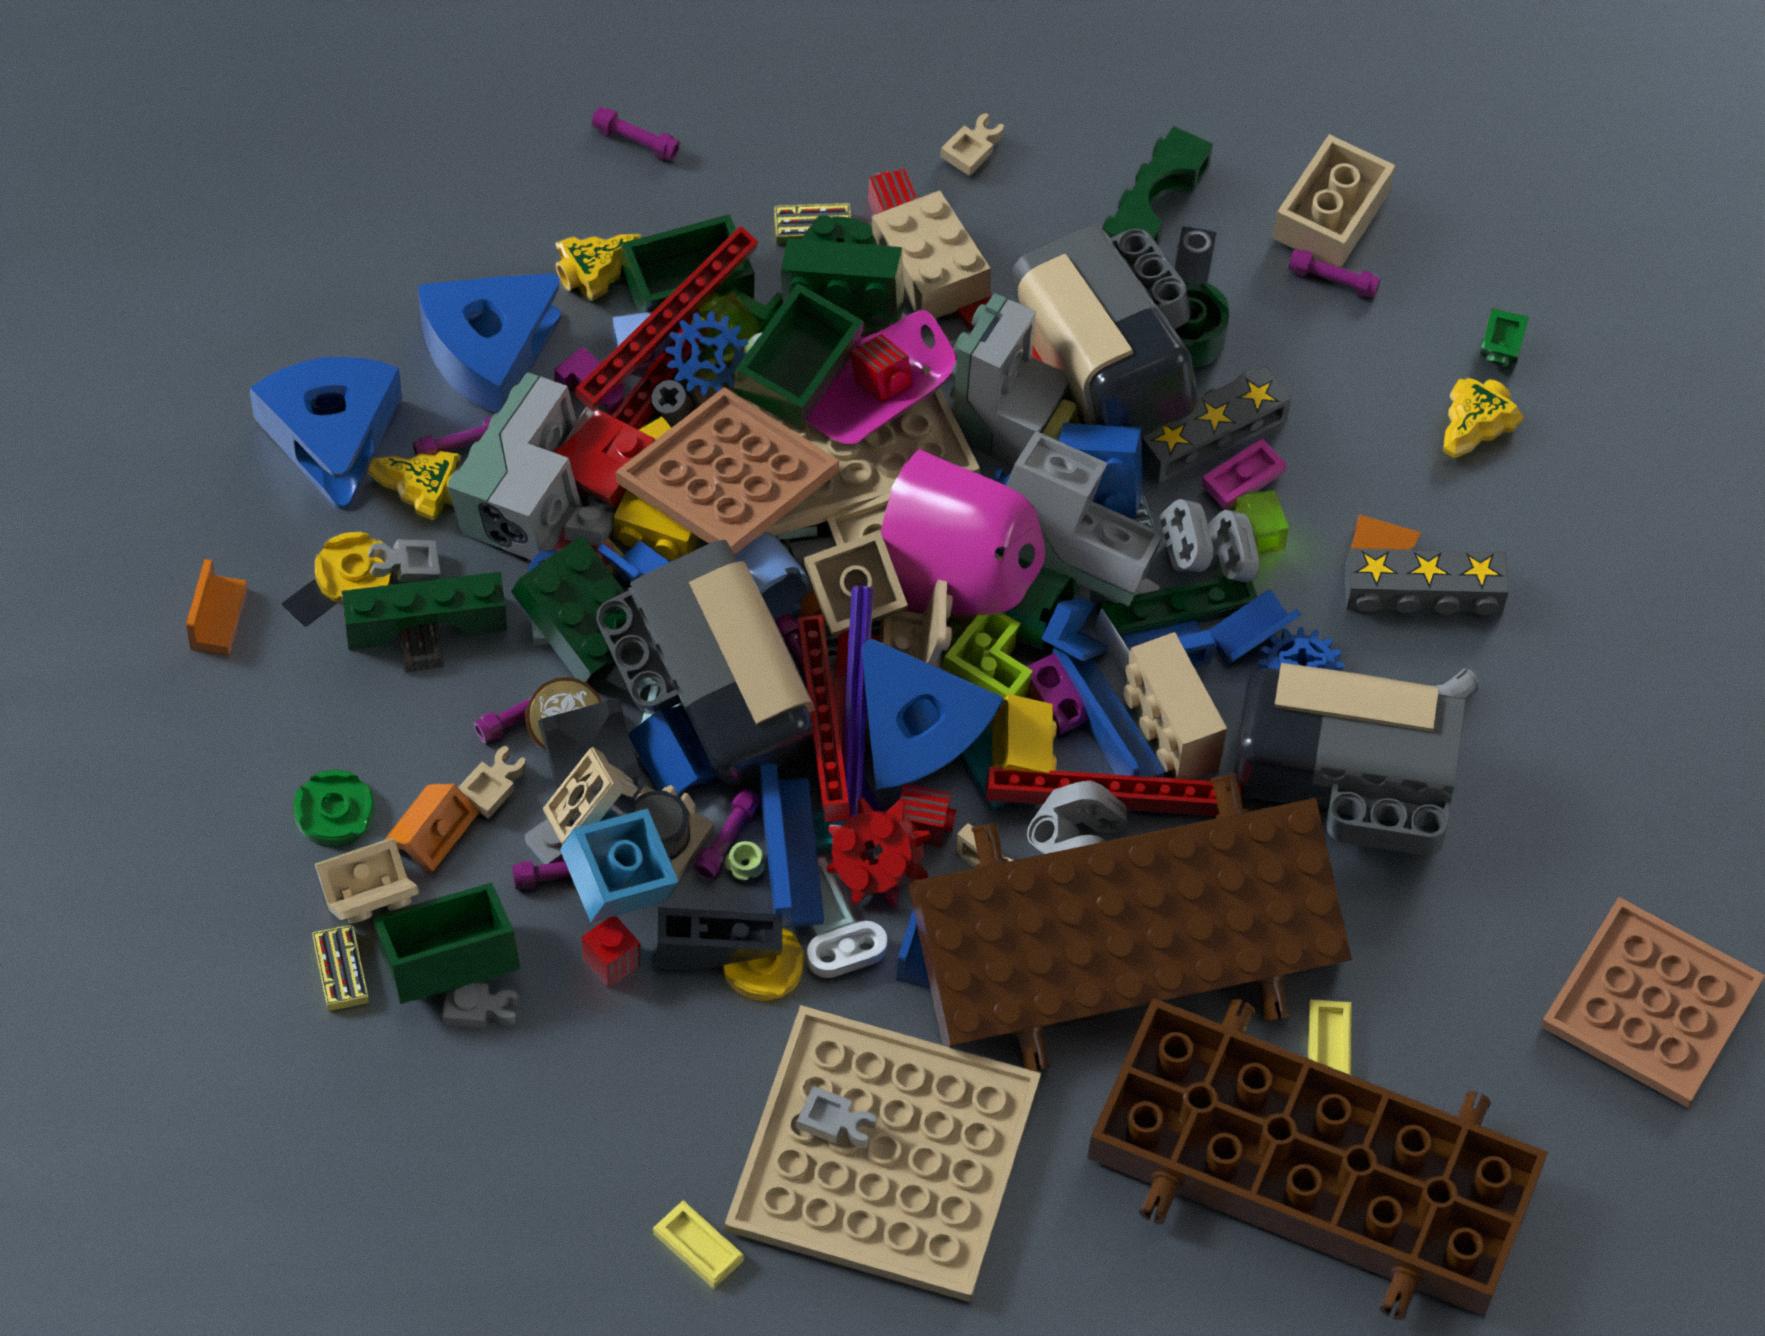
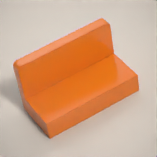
(215, 611)
(433, 824)

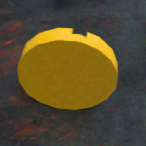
(346, 565)
(769, 976)

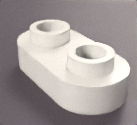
(845, 950)

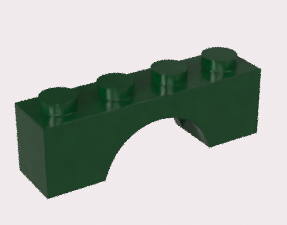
(1175, 166)
(382, 612)

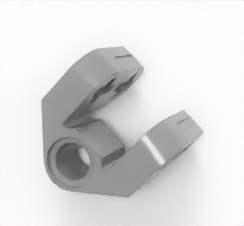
(1198, 545)
(1079, 802)

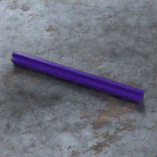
(855, 695)

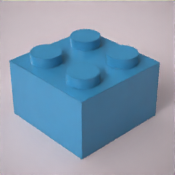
(619, 865)

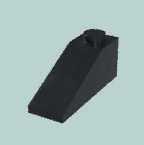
(712, 938)

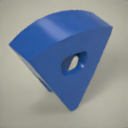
(488, 331)
(329, 418)
(919, 715)

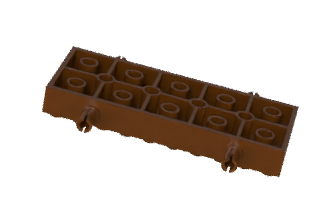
(1129, 922)
(1317, 1156)

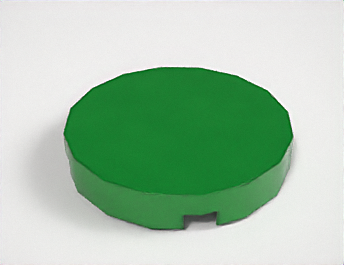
(334, 808)

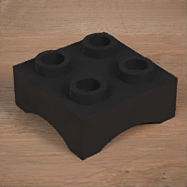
(574, 732)

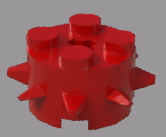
(894, 867)

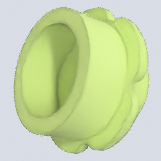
(745, 851)

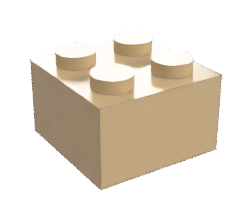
(850, 565)

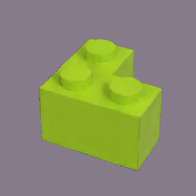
(984, 657)

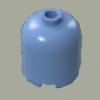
(776, 574)

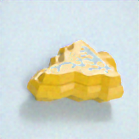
(591, 263)
(1478, 415)
(419, 480)

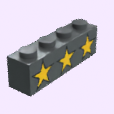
(1219, 422)
(1426, 581)

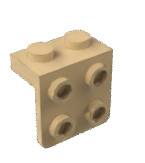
(921, 634)
(365, 881)

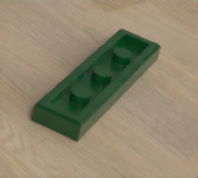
(1179, 604)

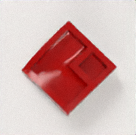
(599, 451)

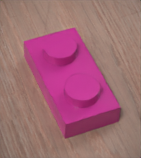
(1243, 474)

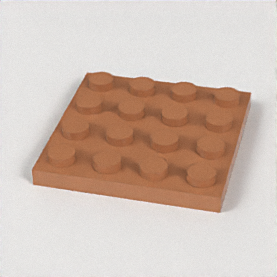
(727, 471)
(1653, 1001)

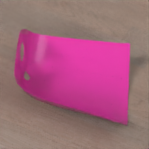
(852, 413)
(947, 528)

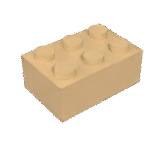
(1334, 201)
(939, 256)
(1174, 708)

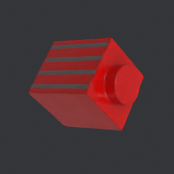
(889, 190)
(881, 368)
(929, 811)
(611, 951)

